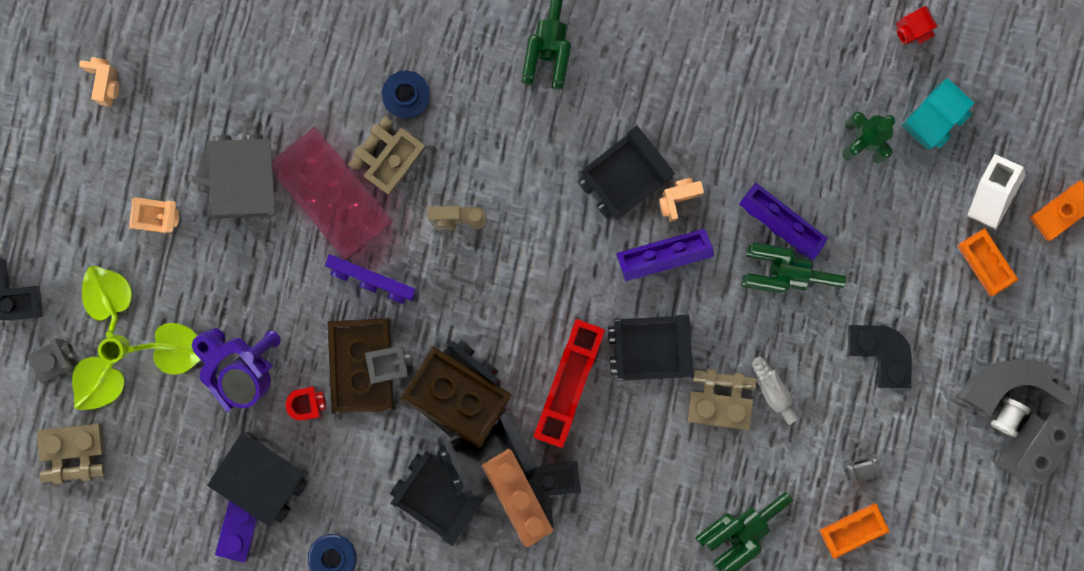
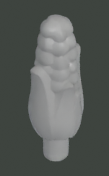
(774, 390)

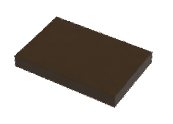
(348, 366)
(455, 397)

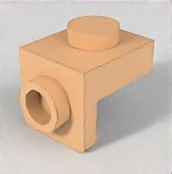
(105, 83)
(683, 190)
(153, 215)

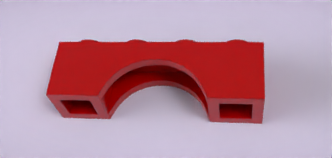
(569, 383)

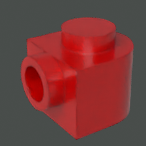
(916, 26)
(305, 404)

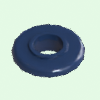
(405, 109)
(335, 542)

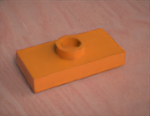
(1060, 212)
(987, 262)
(854, 530)

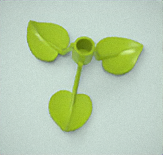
(94, 378)

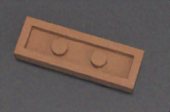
(517, 498)

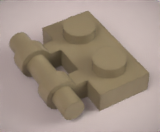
(393, 161)
(447, 217)
(718, 409)
(71, 443)

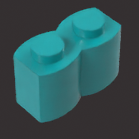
(938, 114)

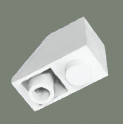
(996, 191)

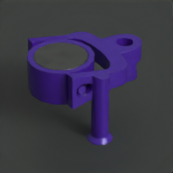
(245, 378)

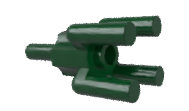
(548, 45)
(870, 135)
(785, 271)
(742, 533)

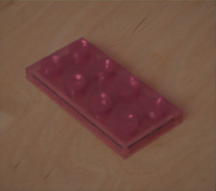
(330, 193)

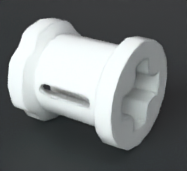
(1010, 417)

